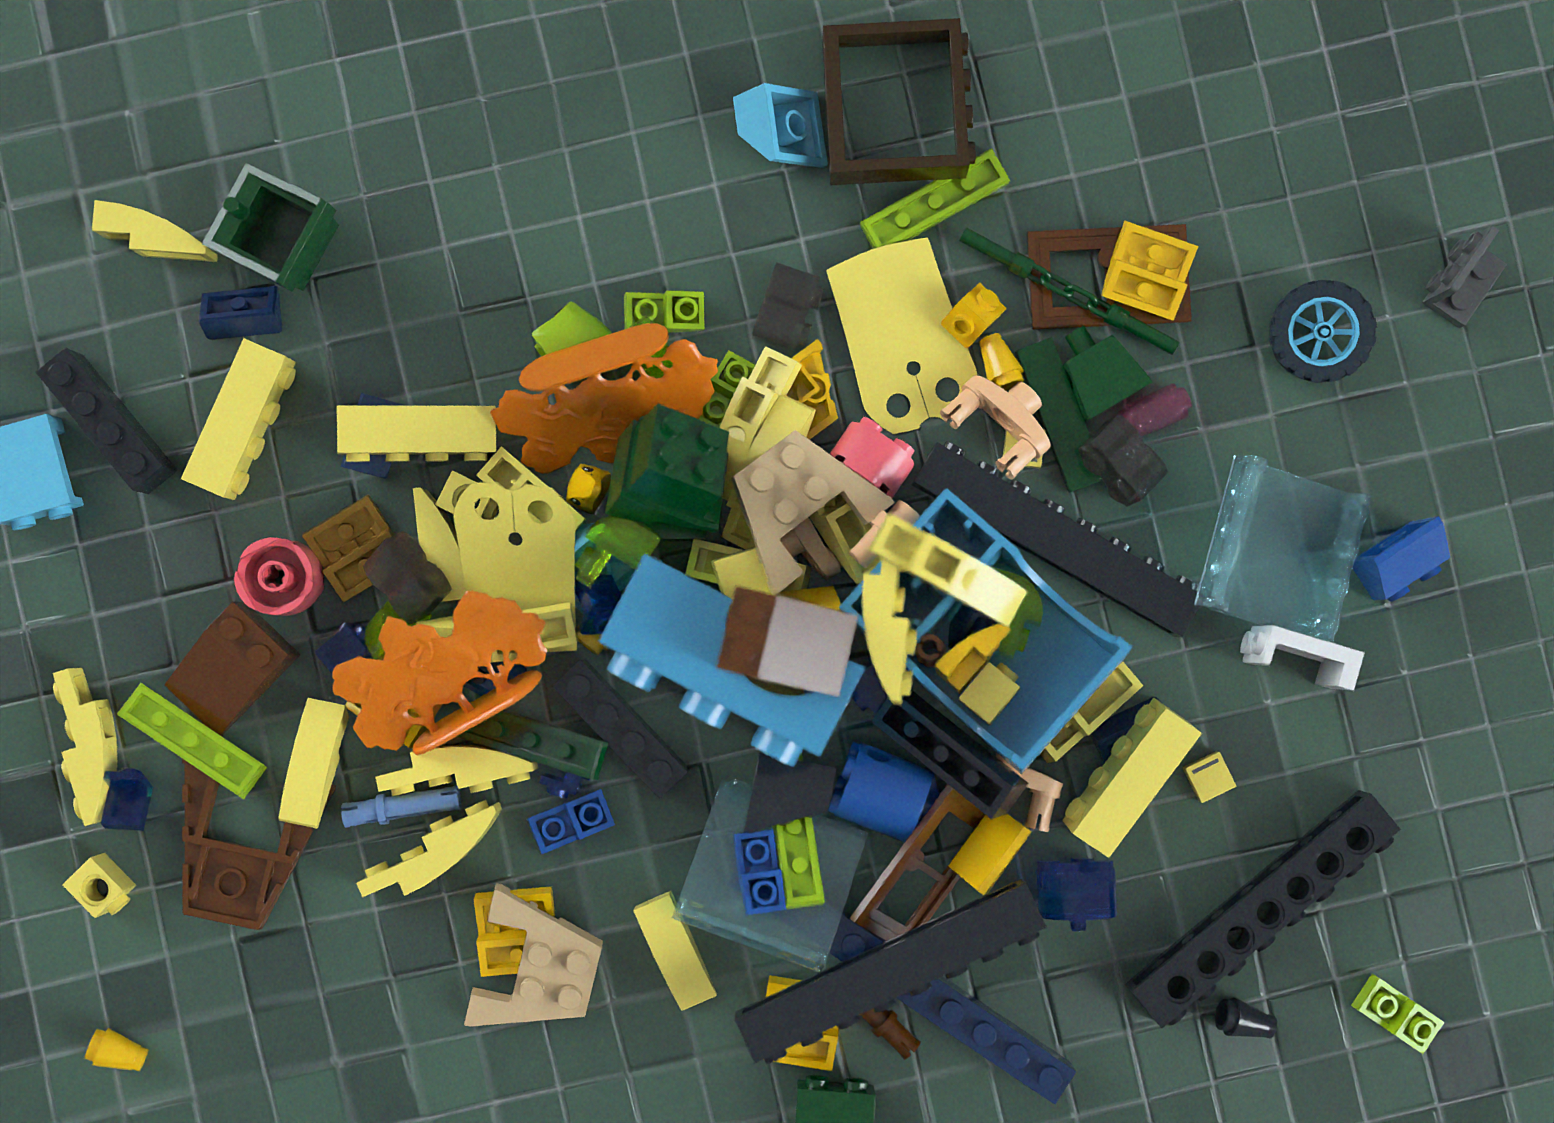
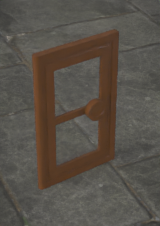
(1043, 242)
(912, 858)

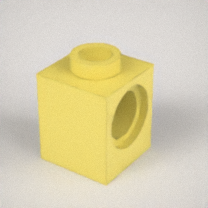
(454, 488)
(990, 691)
(84, 886)

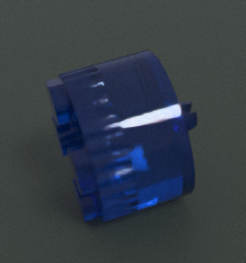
(1076, 891)

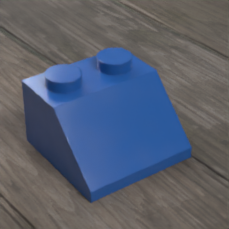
(1402, 558)

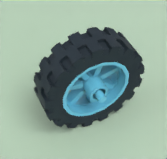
(1345, 362)

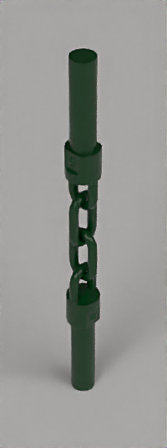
(1115, 315)

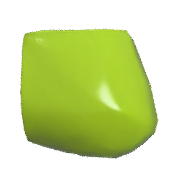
(568, 328)

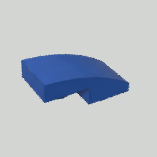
(570, 821)
(759, 872)

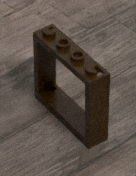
(903, 168)

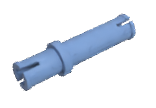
(384, 808)

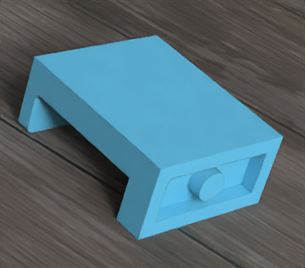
(34, 473)

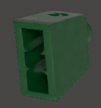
(1101, 373)

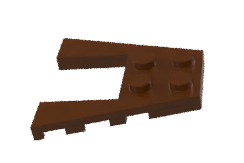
(226, 878)

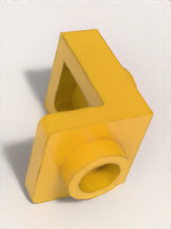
(973, 315)

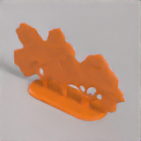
(599, 408)
(432, 669)

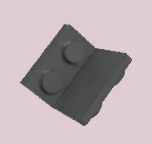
(1466, 279)

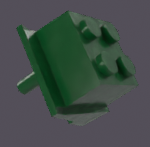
(273, 228)
(669, 471)

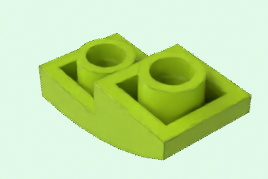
(673, 309)
(725, 384)
(1397, 1013)

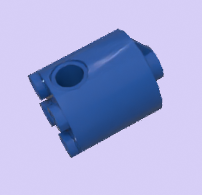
(883, 792)

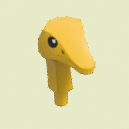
(587, 487)

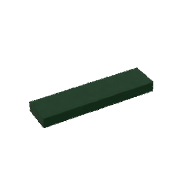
(1058, 412)
(540, 743)

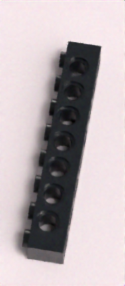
(1240, 909)

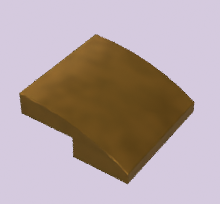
(346, 543)

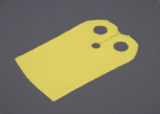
(892, 316)
(532, 573)

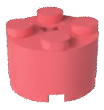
(874, 455)
(260, 568)

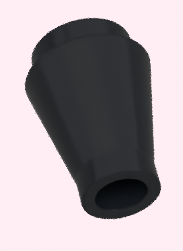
(1244, 1020)

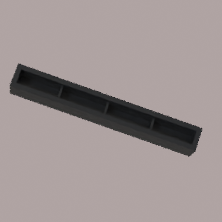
(1060, 541)
(889, 971)

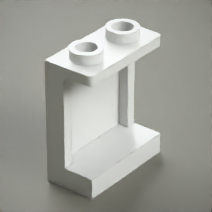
(1338, 663)

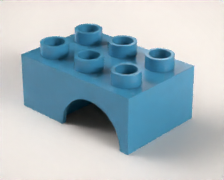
(677, 631)
(1061, 660)

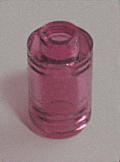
(1157, 409)

